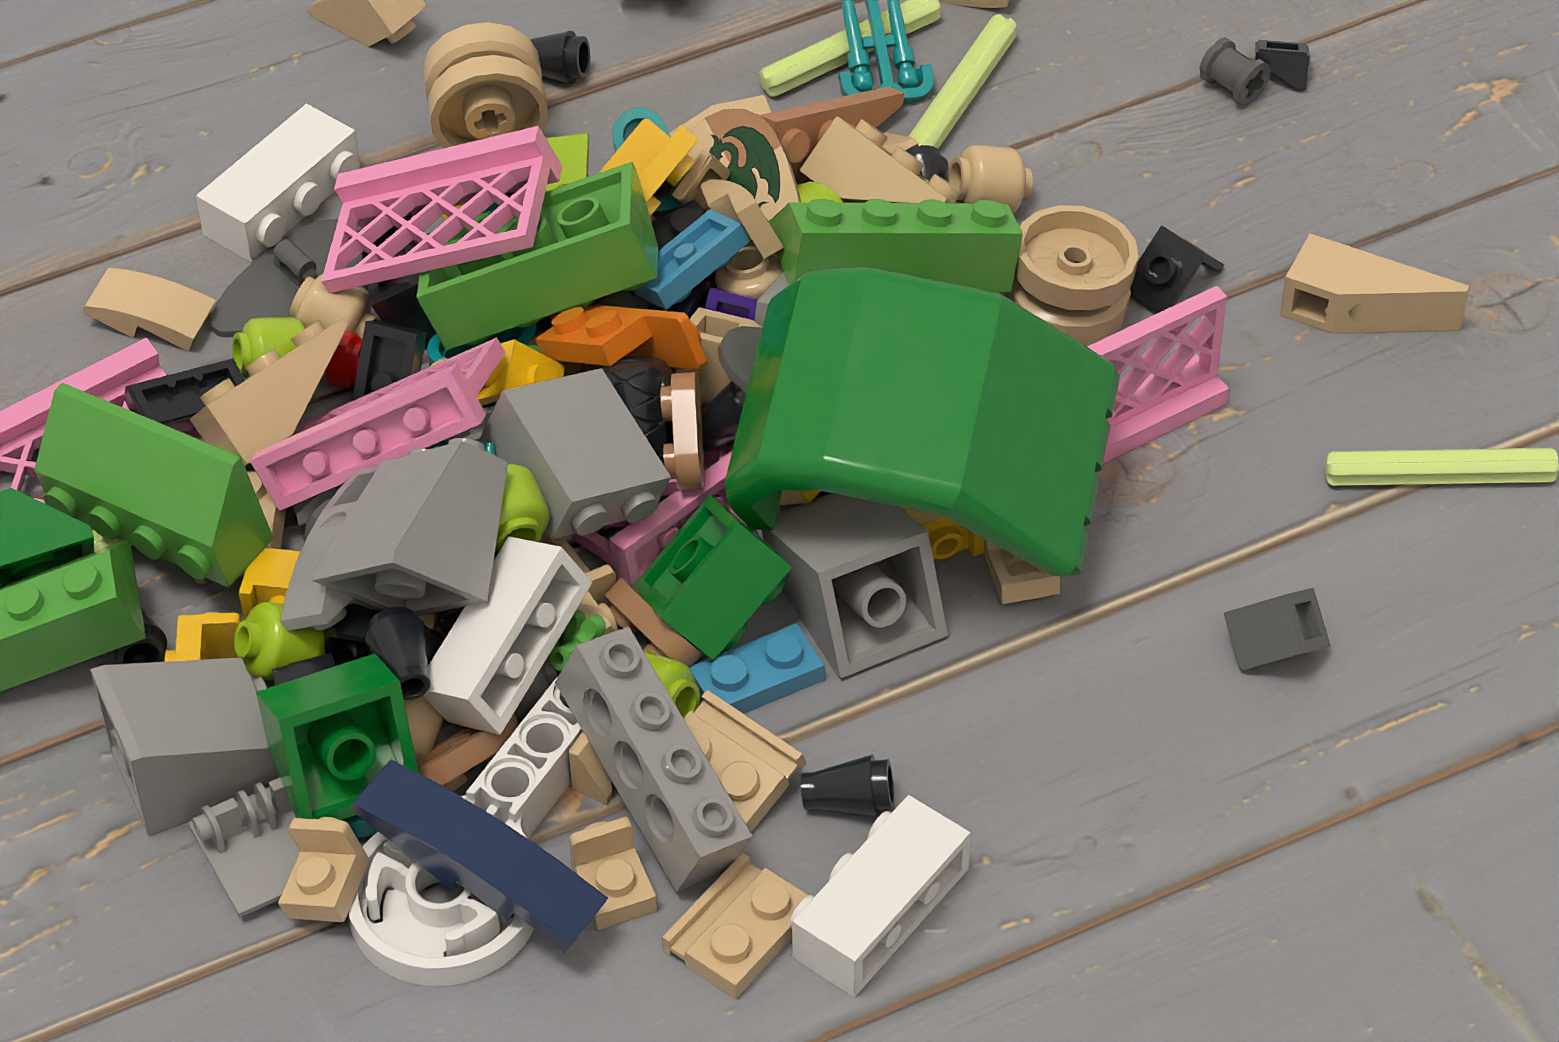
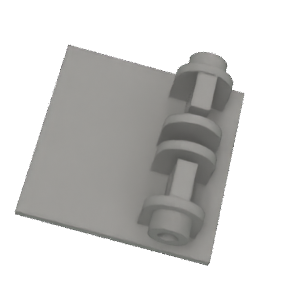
(249, 845)

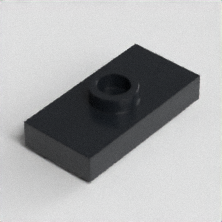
(177, 396)

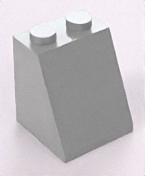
(581, 450)
(421, 531)
(859, 579)
(183, 735)

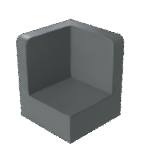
(1277, 629)

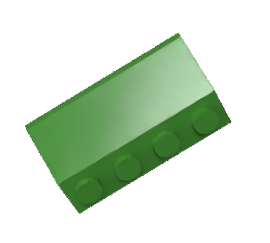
(927, 239)
(586, 245)
(150, 486)
(69, 614)

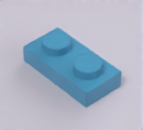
(692, 257)
(761, 670)

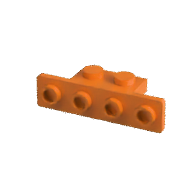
(608, 333)

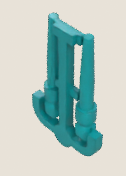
(902, 54)

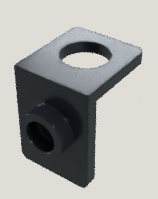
(1167, 269)

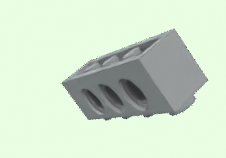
(653, 758)

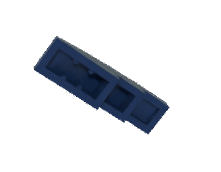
(480, 852)

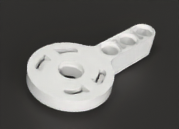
(465, 937)

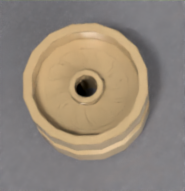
(483, 84)
(1075, 271)

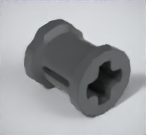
(1234, 71)

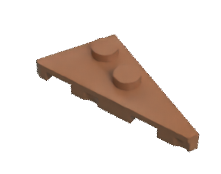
(805, 125)

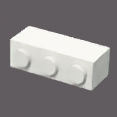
(277, 183)
(505, 641)
(879, 894)

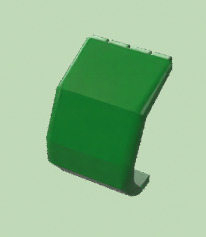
(926, 406)

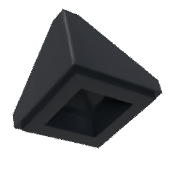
(1286, 60)

